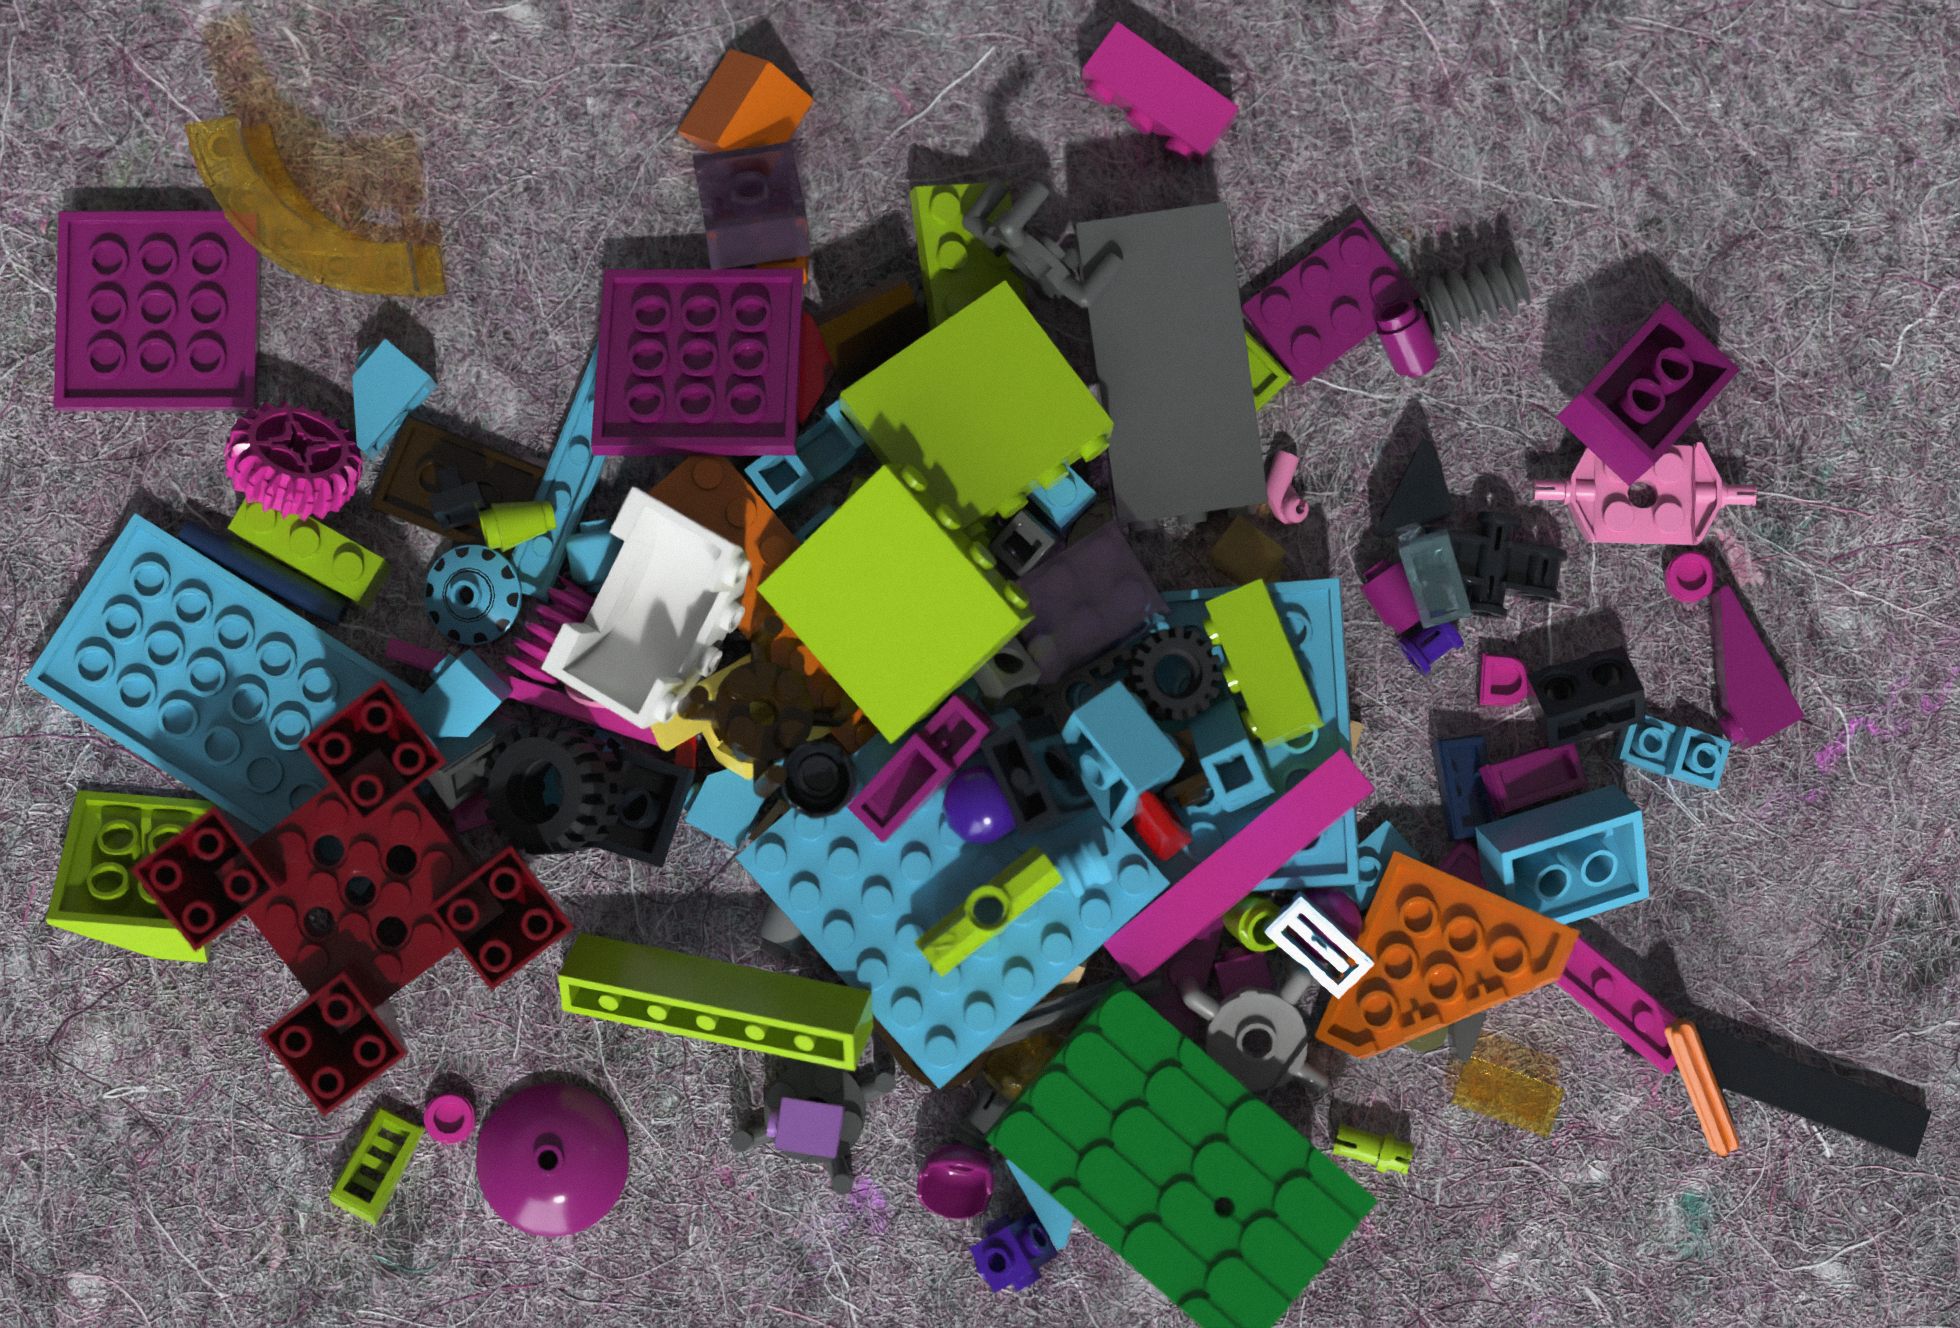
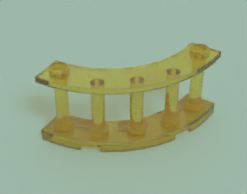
(284, 225)

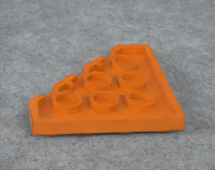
(1439, 958)

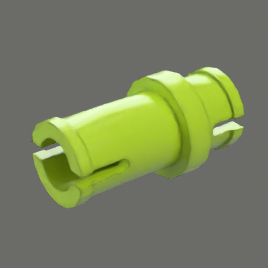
(1374, 1149)

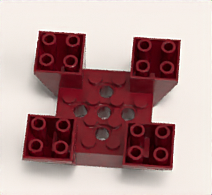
(345, 1024)

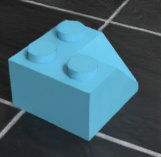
(1119, 752)

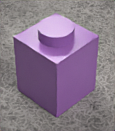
(806, 1127)

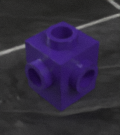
(1013, 1252)

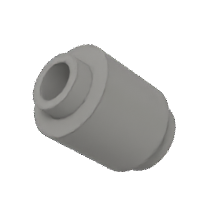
(780, 934)

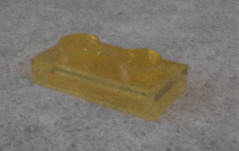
(1507, 1096)

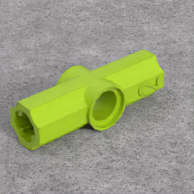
(962, 934)

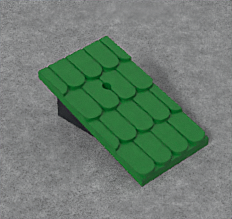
(1179, 1167)

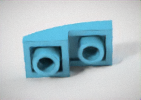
(1673, 752)

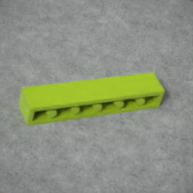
(716, 1001)

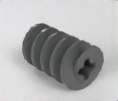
(1473, 293)

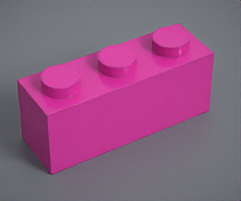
(1158, 95)

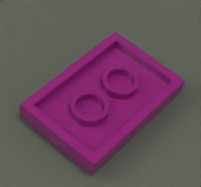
(1327, 302)

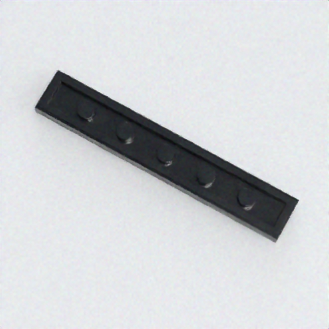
(1812, 1093)

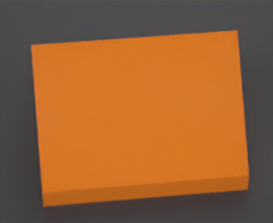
(745, 106)

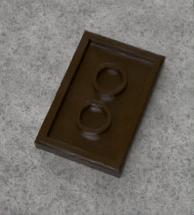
(413, 477)

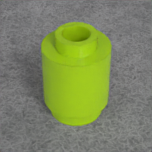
(1248, 919)

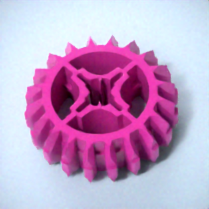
(293, 460)

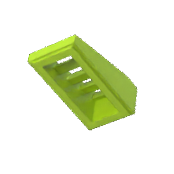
(382, 1192)

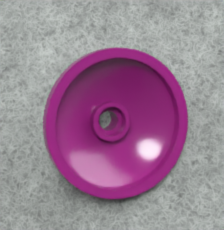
(589, 1153)

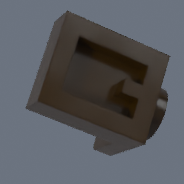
(1190, 781)

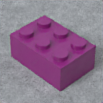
(1648, 393)

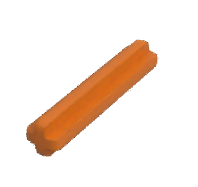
(1702, 1086)

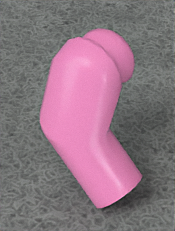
(1281, 494)

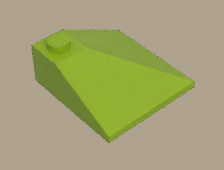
(94, 882)

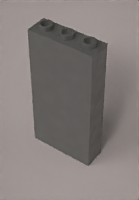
(1173, 367)

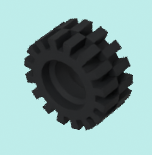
(1201, 664)

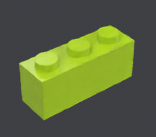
(314, 551)
(1262, 664)

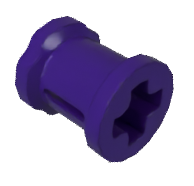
(1429, 645)

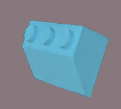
(1568, 856)

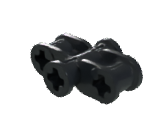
(1510, 567)

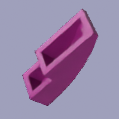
(923, 766)

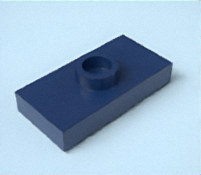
(1462, 786)

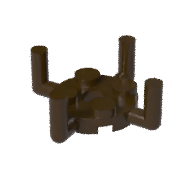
(780, 689)

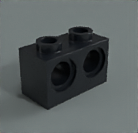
(1586, 697)

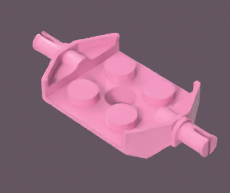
(1684, 504)

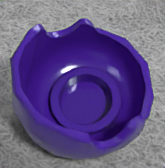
(977, 806)

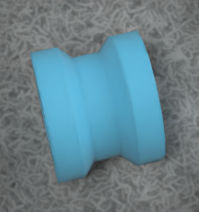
(1082, 866)

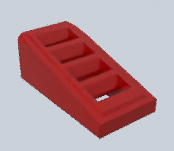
(1160, 826)

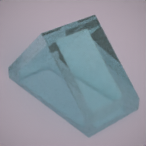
(1435, 578)

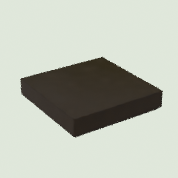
(870, 328)

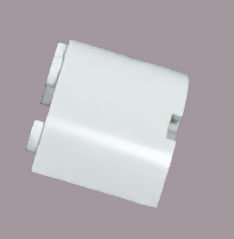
(655, 616)

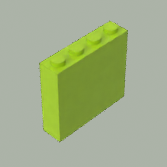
(980, 410)
(897, 600)

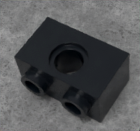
(1036, 774)

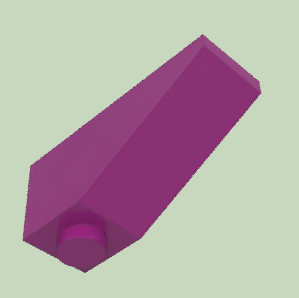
(1748, 684)

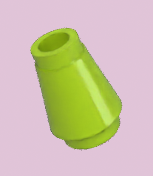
(515, 523)

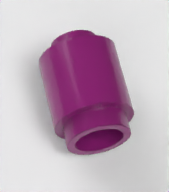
(1407, 339)
(1390, 595)

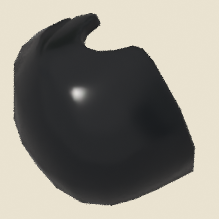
(819, 778)

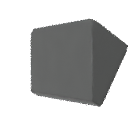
(468, 759)

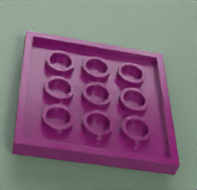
(155, 312)
(698, 362)

